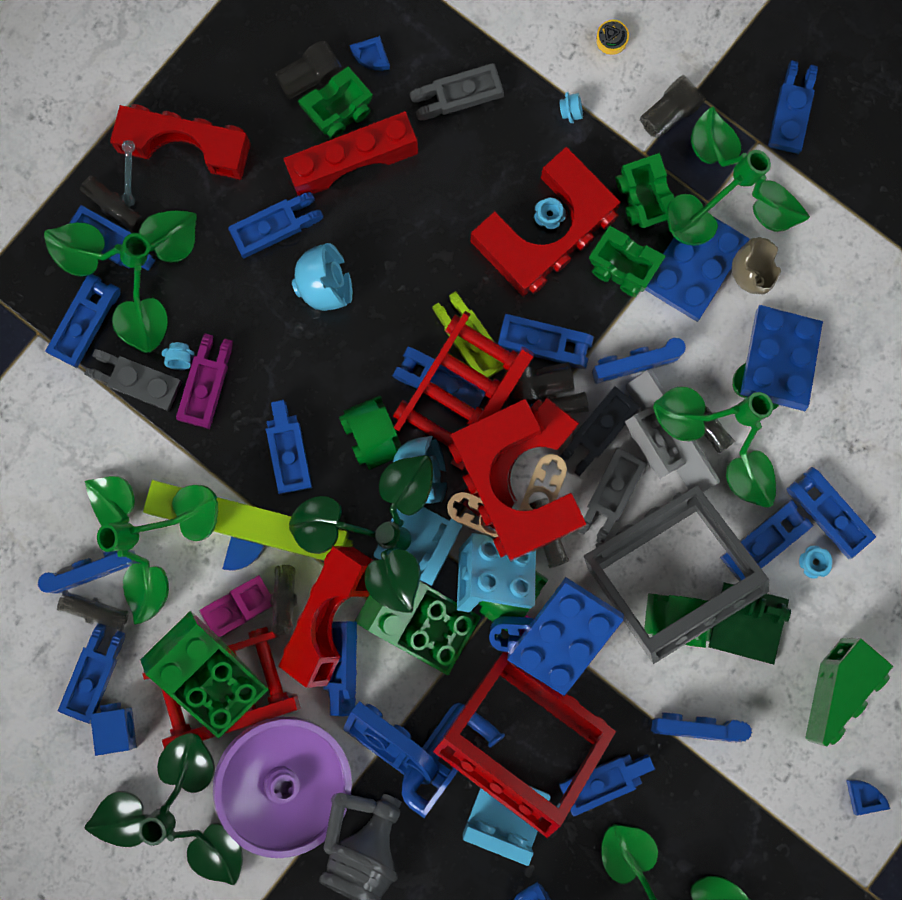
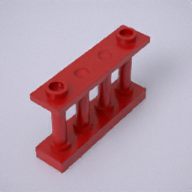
(495, 390)
(278, 701)

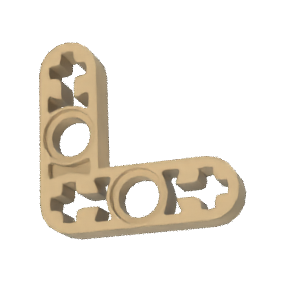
(539, 474)

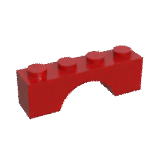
(376, 143)
(223, 148)
(555, 429)
(311, 653)

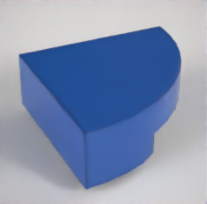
(371, 54)
(241, 554)
(866, 798)

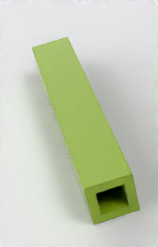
(239, 521)

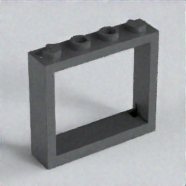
(708, 614)

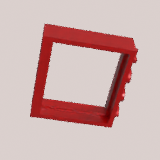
(499, 781)

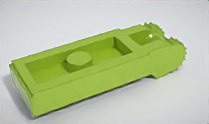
(473, 356)

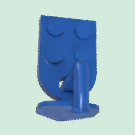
(403, 754)

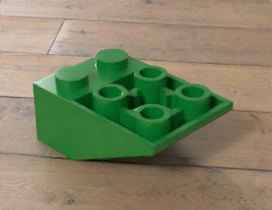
(430, 633)
(203, 675)
(842, 686)

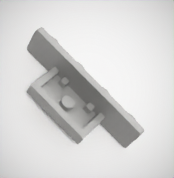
(661, 449)

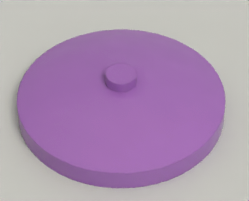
(279, 786)

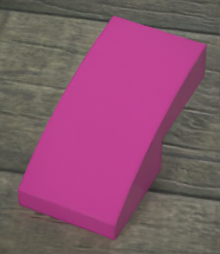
(237, 607)

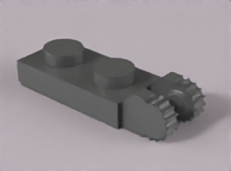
(459, 91)
(137, 380)
(614, 491)

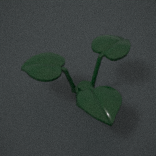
(397, 575)
(187, 766)

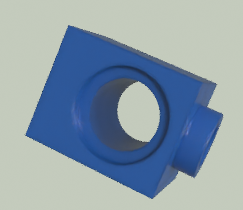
(113, 729)

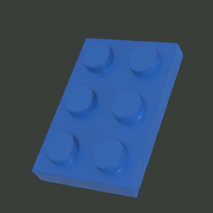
(695, 273)
(782, 357)
(565, 636)

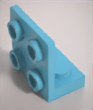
(430, 541)
(492, 578)
(499, 829)

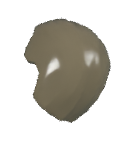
(755, 266)

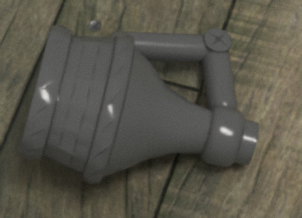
(361, 863)

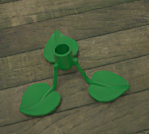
(716, 141)
(168, 233)
(683, 417)
(112, 500)
(631, 851)

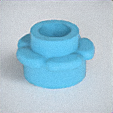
(571, 107)
(555, 207)
(178, 356)
(823, 557)

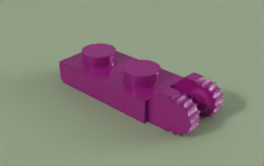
(204, 384)

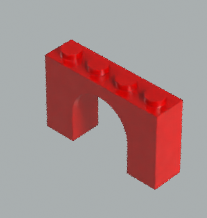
(528, 263)
(478, 449)

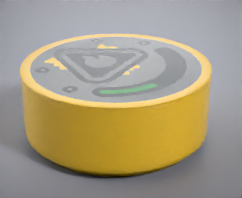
(612, 37)

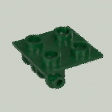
(754, 629)

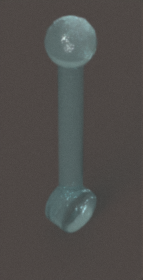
(128, 147)

